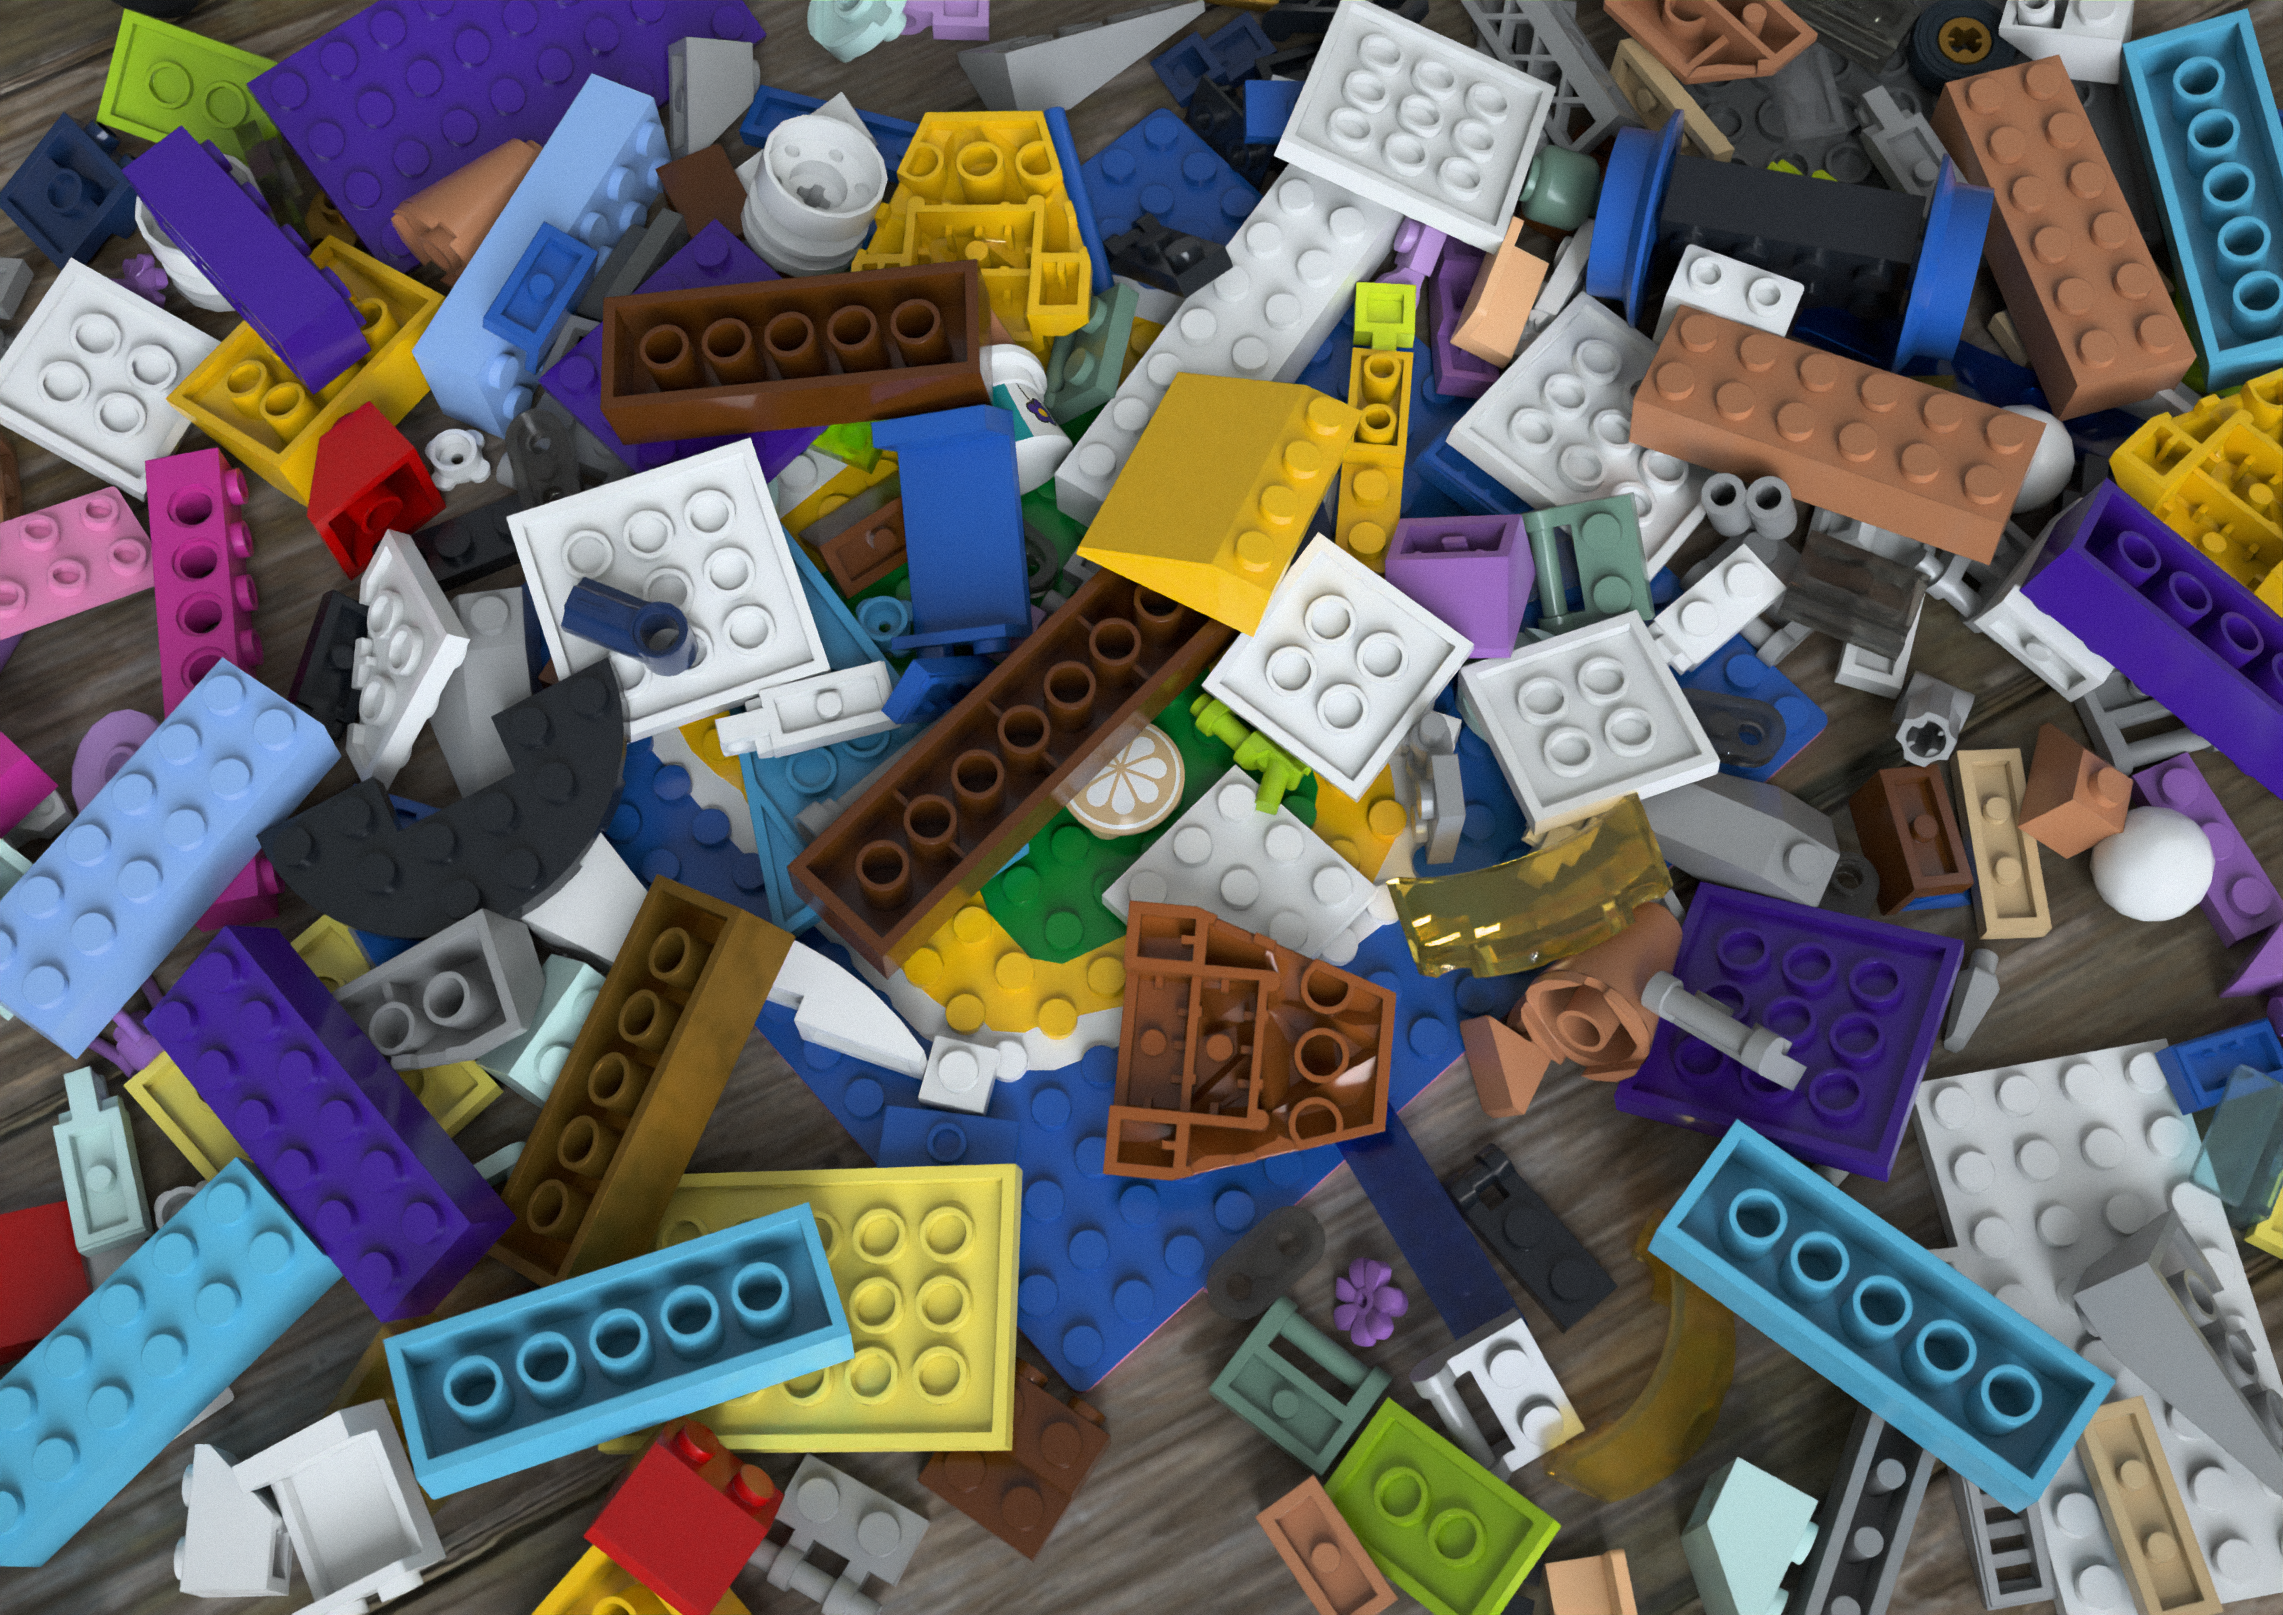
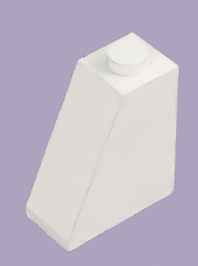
(592, 909)

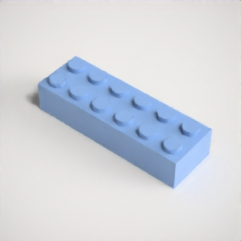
(586, 182)
(153, 853)

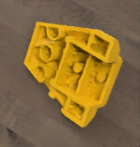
(995, 195)
(2218, 480)

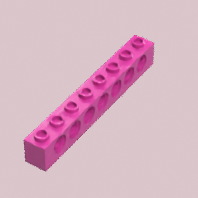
(179, 495)

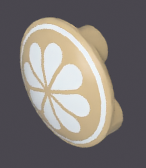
(1134, 788)

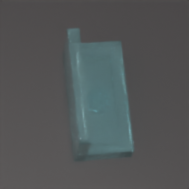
(2244, 1148)

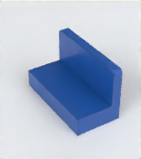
(542, 293)

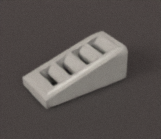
(1978, 1533)

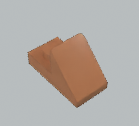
(1503, 1062)

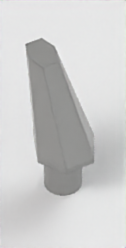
(1972, 998)

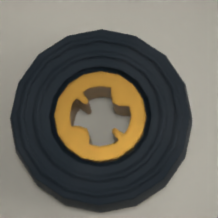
(1954, 24)

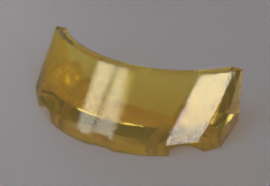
(1537, 904)
(1677, 1403)

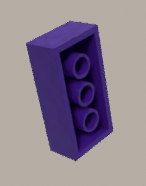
(249, 257)

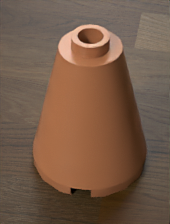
(459, 210)
(1592, 999)

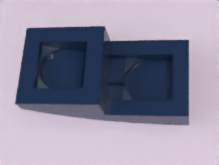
(1223, 57)

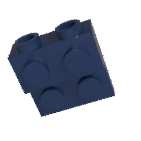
(72, 191)

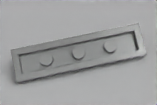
(1576, 58)

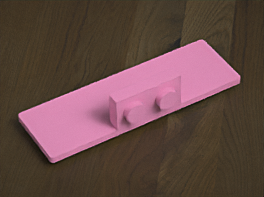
(70, 560)

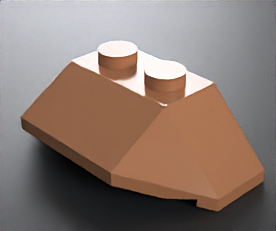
(1715, 37)

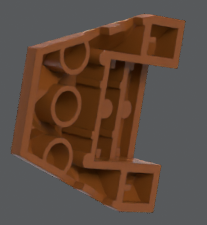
(1238, 1048)

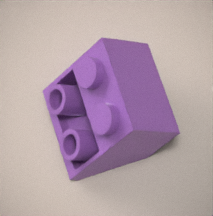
(1467, 574)

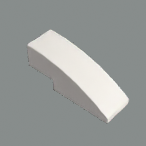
(844, 1013)

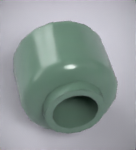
(1561, 188)

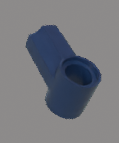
(627, 625)

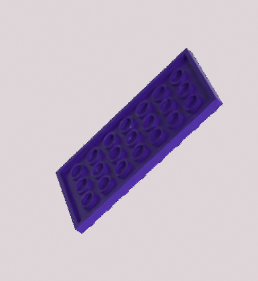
(441, 82)

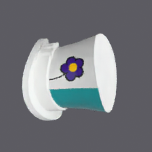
(1039, 440)

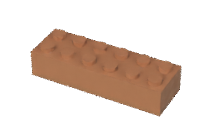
(2063, 240)
(1836, 432)

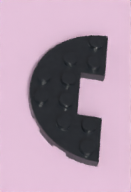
(488, 851)

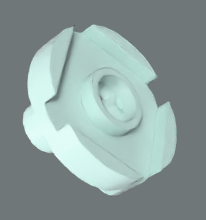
(854, 26)

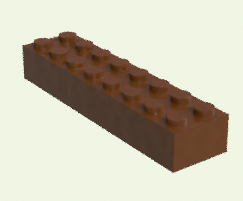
(1002, 765)

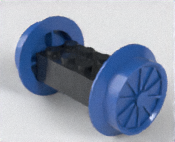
(1838, 239)

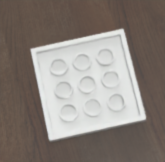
(1417, 123)
(1563, 423)
(689, 538)

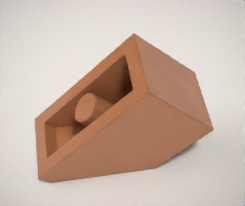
(2072, 795)

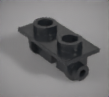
(1218, 120)

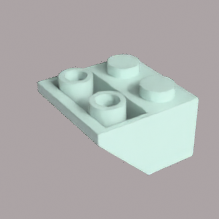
(536, 1057)
(1745, 1539)

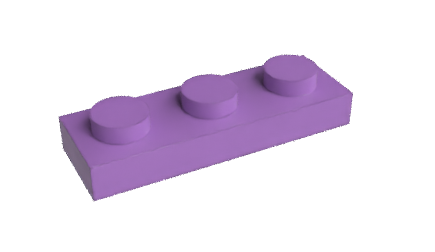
(2240, 895)

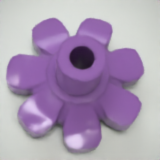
(144, 278)
(1368, 1302)

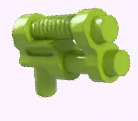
(1251, 752)

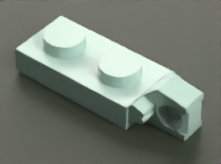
(100, 1167)

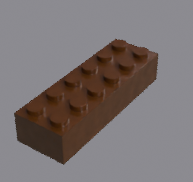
(796, 352)

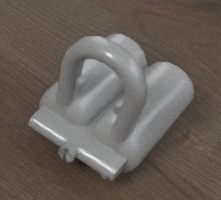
(1763, 507)

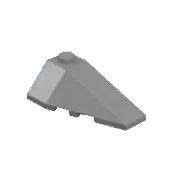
(1064, 70)
(495, 674)
(1745, 837)
(449, 994)
(2161, 1322)

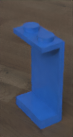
(961, 529)

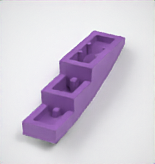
(1449, 287)

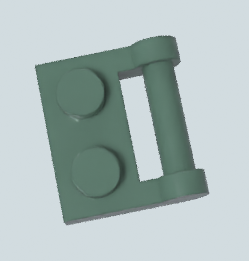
(1089, 361)
(1607, 558)
(1287, 1403)

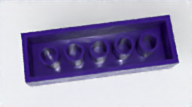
(2168, 624)
(328, 1122)

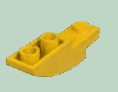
(1376, 456)

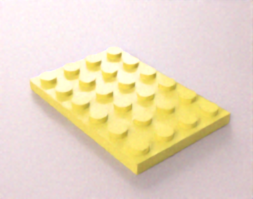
(926, 1293)

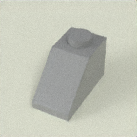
(708, 90)

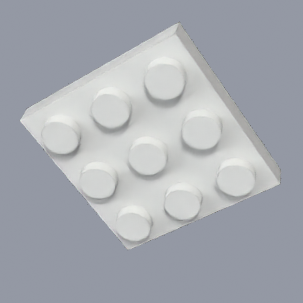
(96, 376)
(1339, 667)
(1587, 721)
(1248, 871)

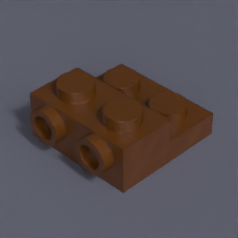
(1027, 1489)

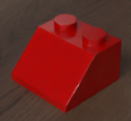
(367, 483)
(685, 1515)

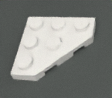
(404, 659)

